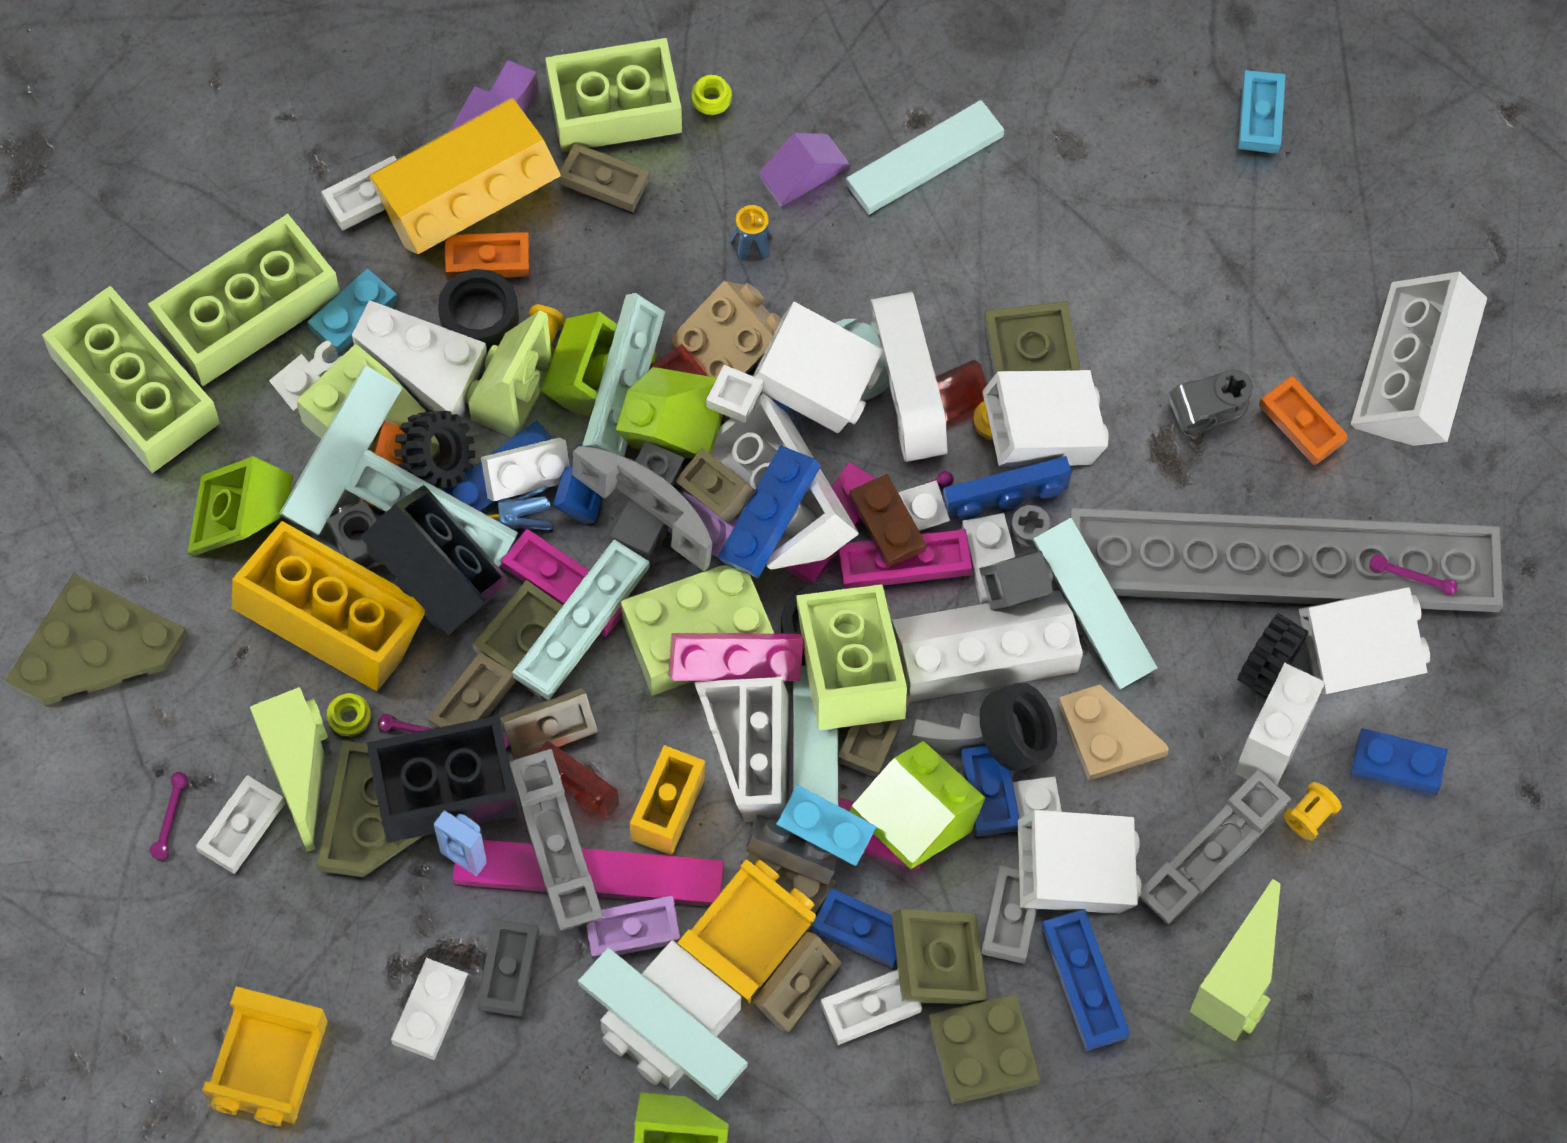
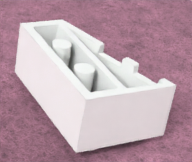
(423, 357)
(753, 741)

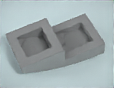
(946, 739)

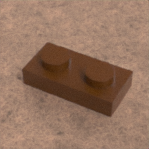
(887, 520)

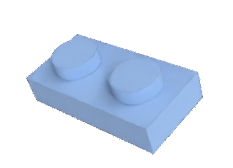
(461, 841)

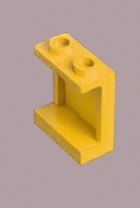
(749, 929)
(266, 1057)

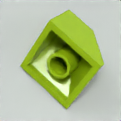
(670, 413)
(237, 503)
(676, 1120)

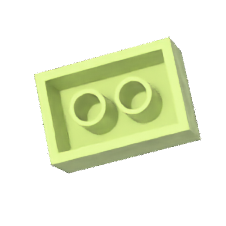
(614, 94)
(703, 603)

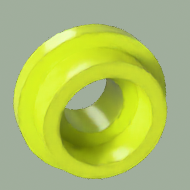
(711, 85)
(346, 703)

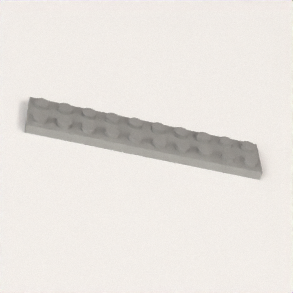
(1289, 557)

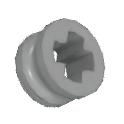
(1020, 518)

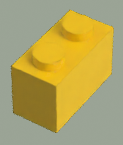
(667, 800)

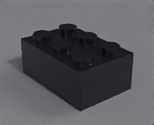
(434, 559)
(442, 769)

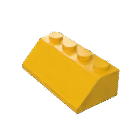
(464, 176)
(327, 605)

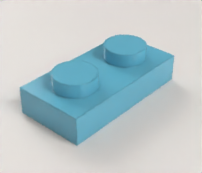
(1261, 111)
(341, 315)
(826, 825)

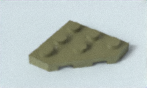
(92, 644)
(354, 829)

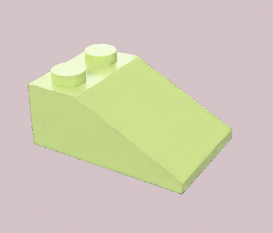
(512, 377)
(326, 395)
(851, 657)
(292, 739)
(1235, 988)

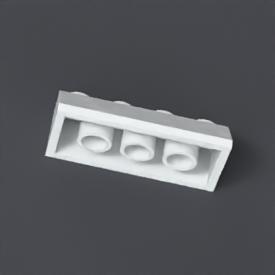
(1420, 359)
(820, 520)
(987, 647)

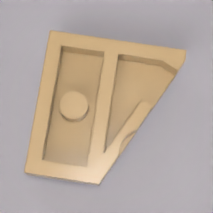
(1107, 733)

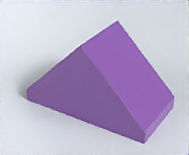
(802, 165)

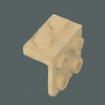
(728, 329)

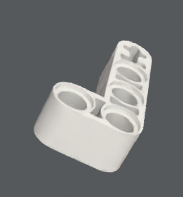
(910, 377)

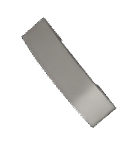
(607, 471)
(555, 840)
(1215, 848)

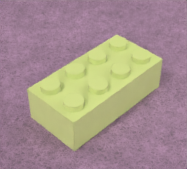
(244, 299)
(131, 379)

